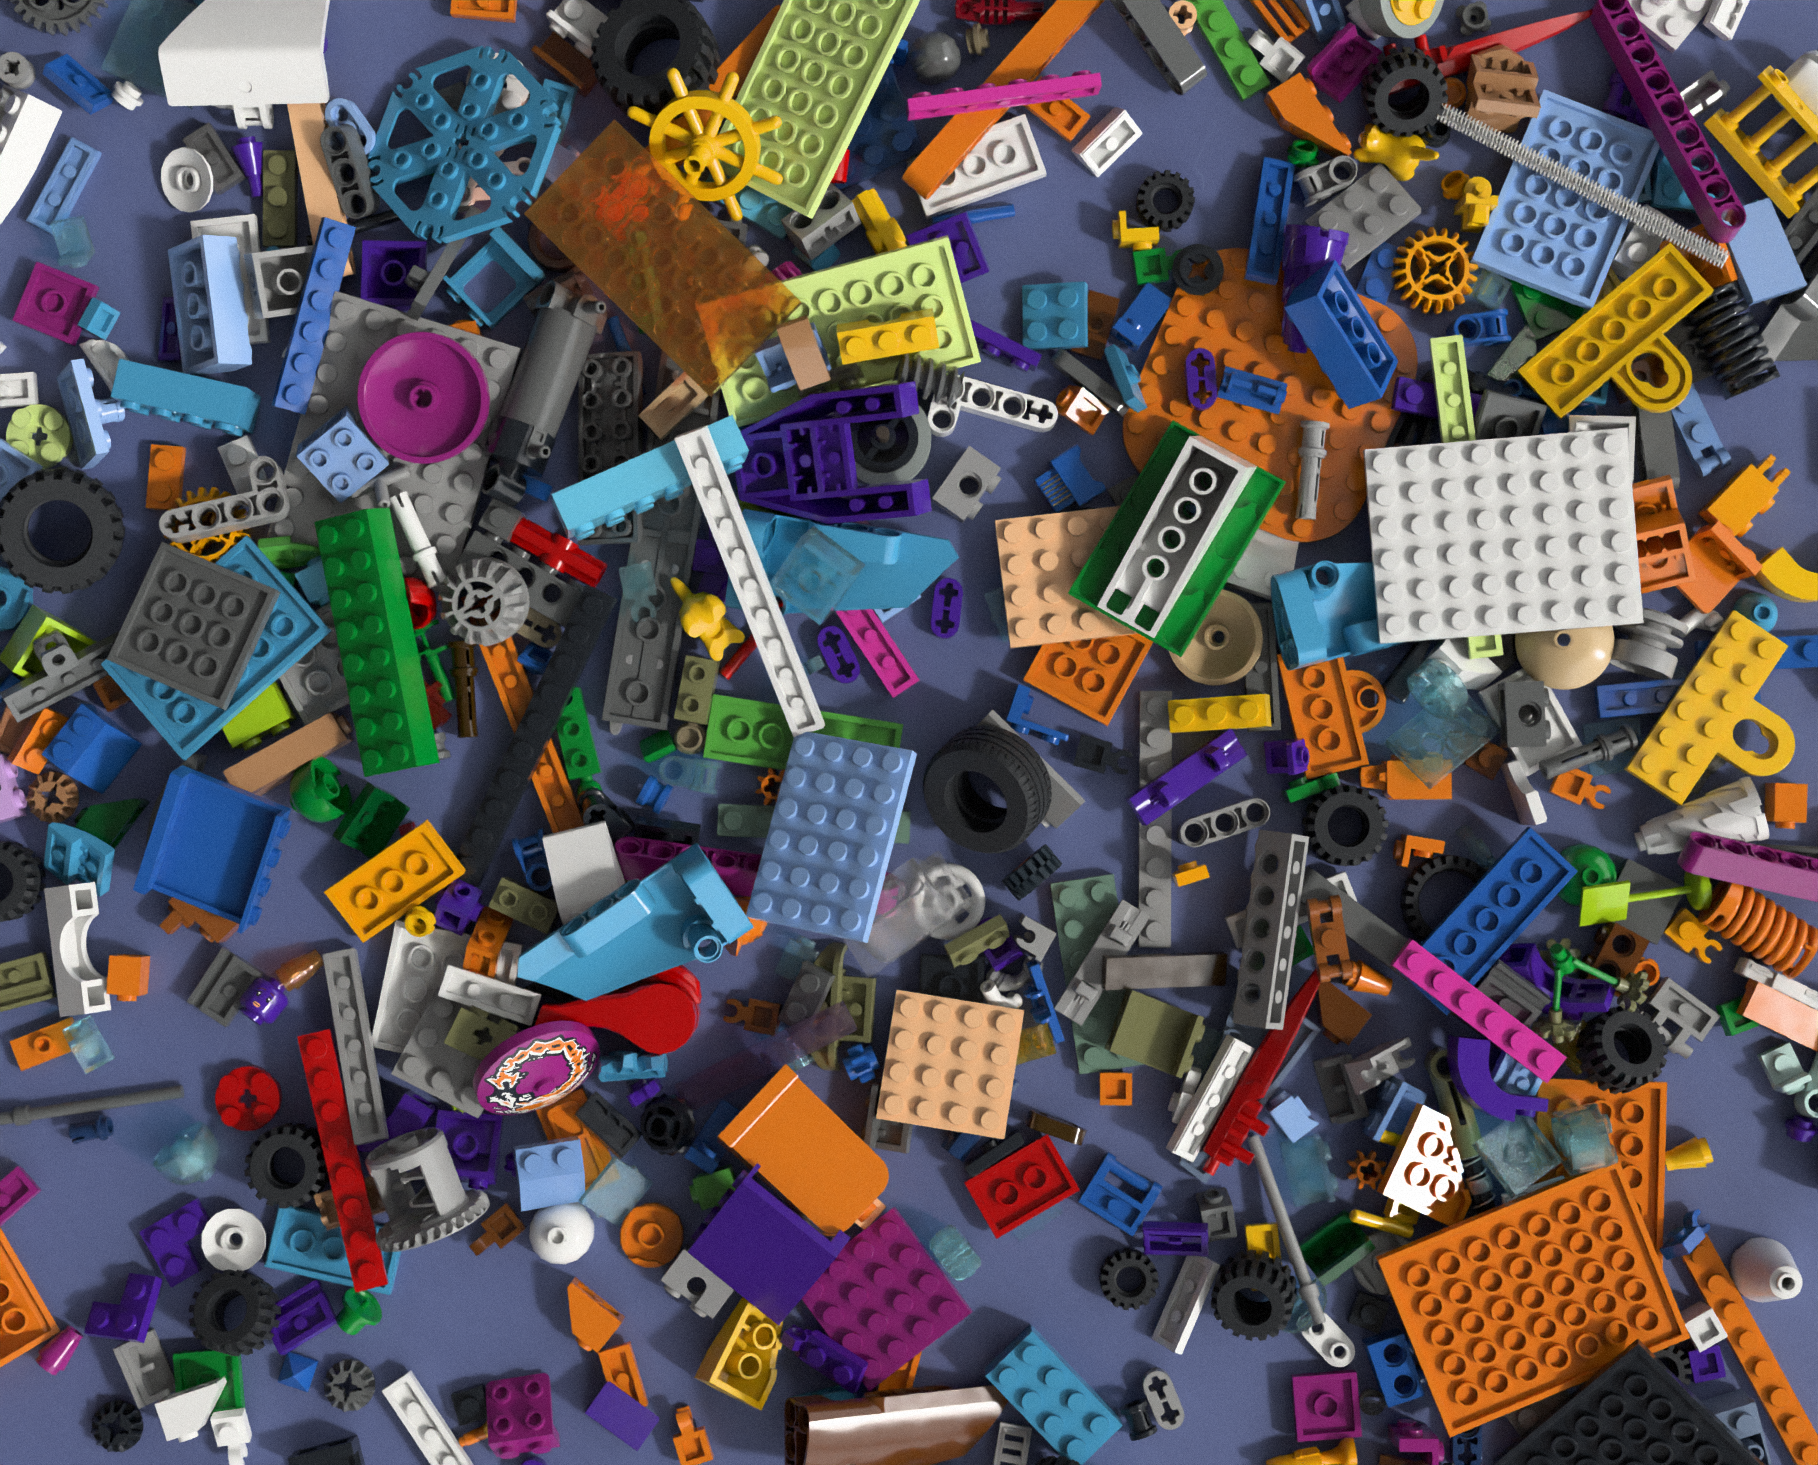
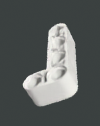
(994, 409)

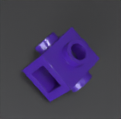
(458, 906)

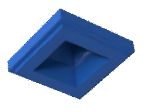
(535, 658)
(298, 1371)

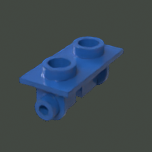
(1252, 390)

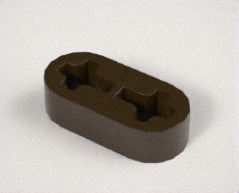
(1055, 1127)

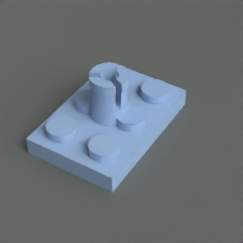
(86, 413)

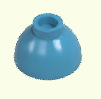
(1758, 609)

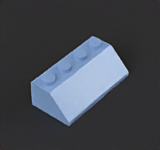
(210, 305)

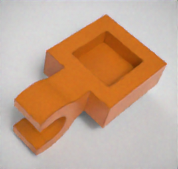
(692, 1442)

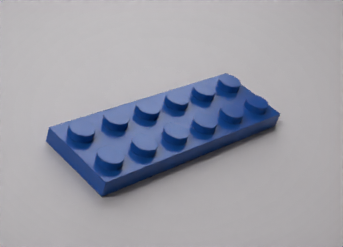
(1497, 908)

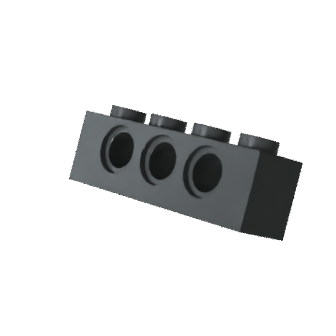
(543, 576)

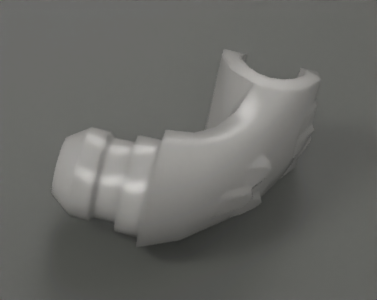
(1007, 982)

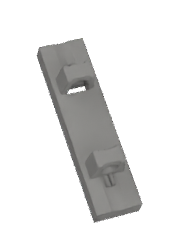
(1122, 926)

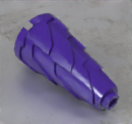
(1304, 253)

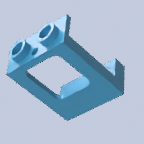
(513, 261)

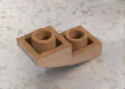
(803, 352)

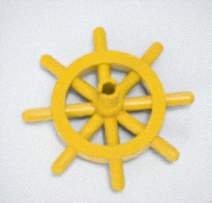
(705, 144)

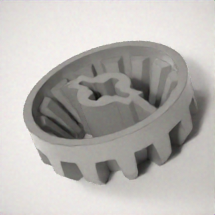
(507, 590)

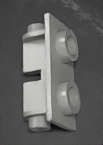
(1704, 93)

